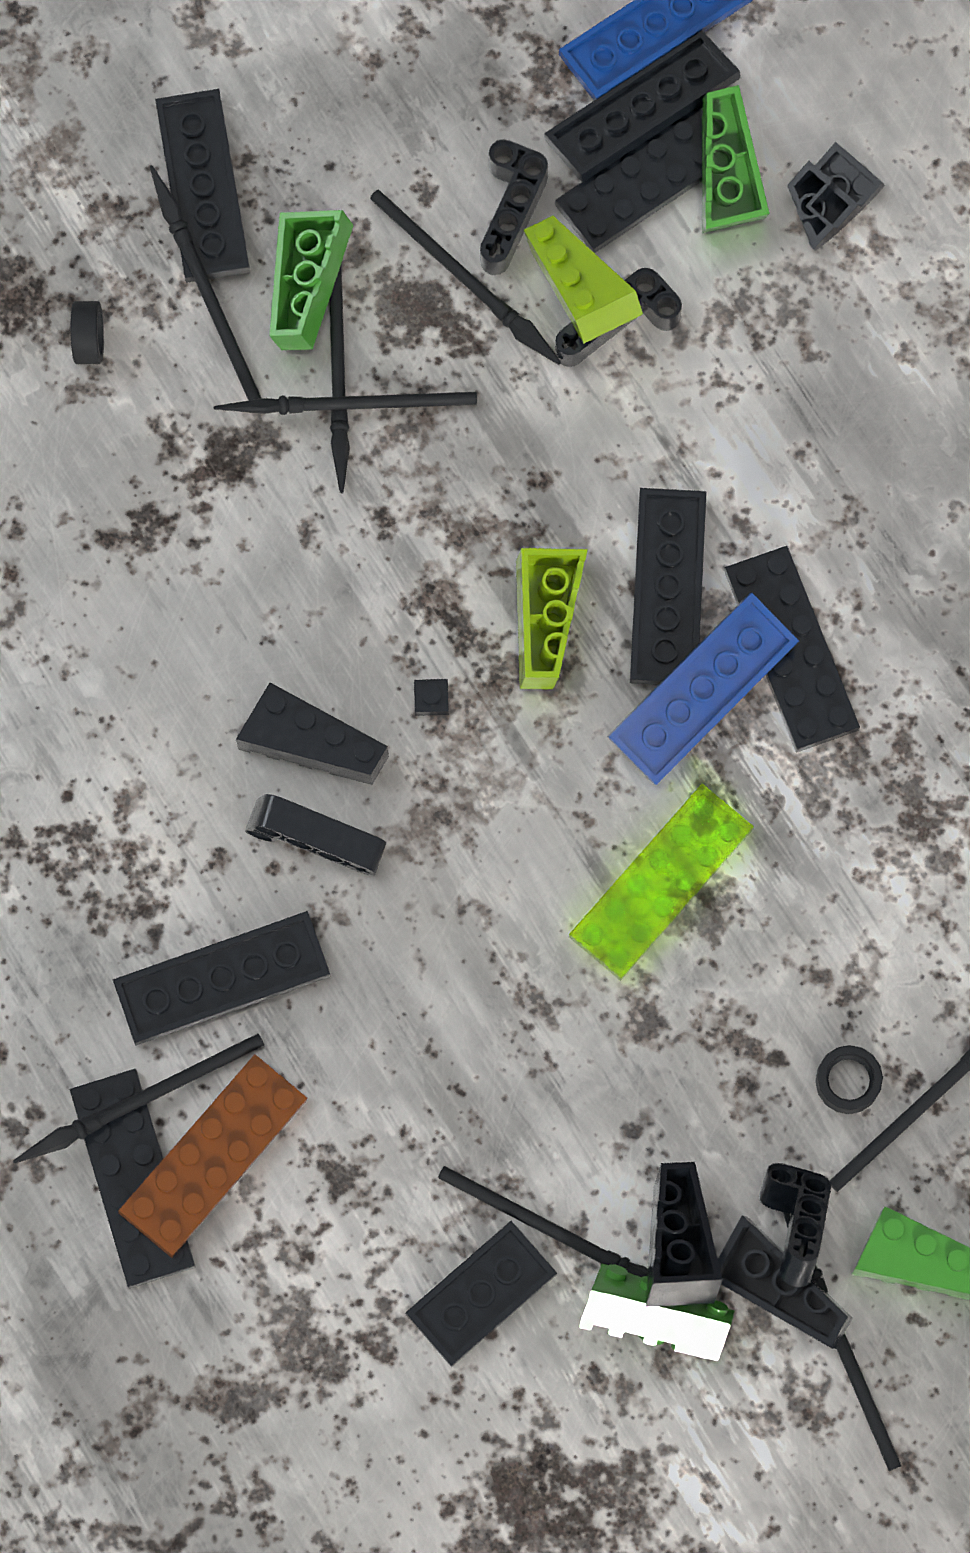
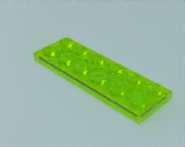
(661, 882)

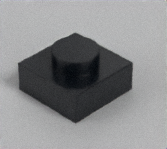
(431, 697)

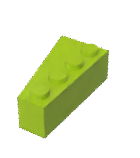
(584, 284)
(545, 608)

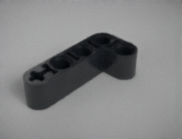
(508, 210)
(650, 303)
(316, 833)
(806, 1198)

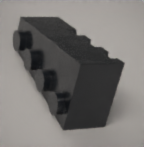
(305, 735)
(681, 1249)
(752, 1270)

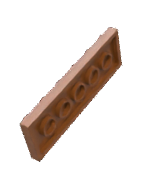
(212, 1155)

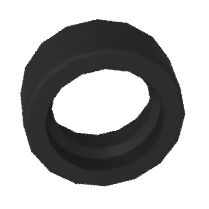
(87, 332)
(852, 1053)

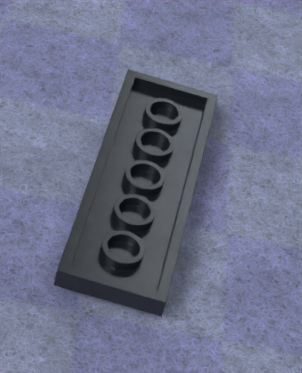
(641, 106)
(203, 180)
(636, 183)
(667, 581)
(806, 678)
(221, 978)
(122, 1159)

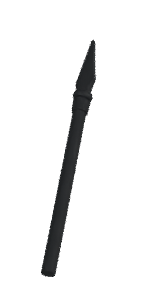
(182, 236)
(521, 328)
(298, 404)
(339, 418)
(901, 1123)
(66, 1135)
(539, 1223)
(861, 1388)

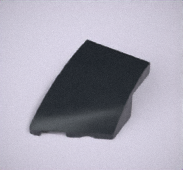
(831, 193)

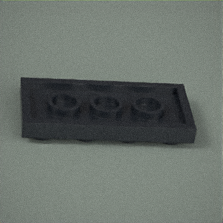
(481, 1293)

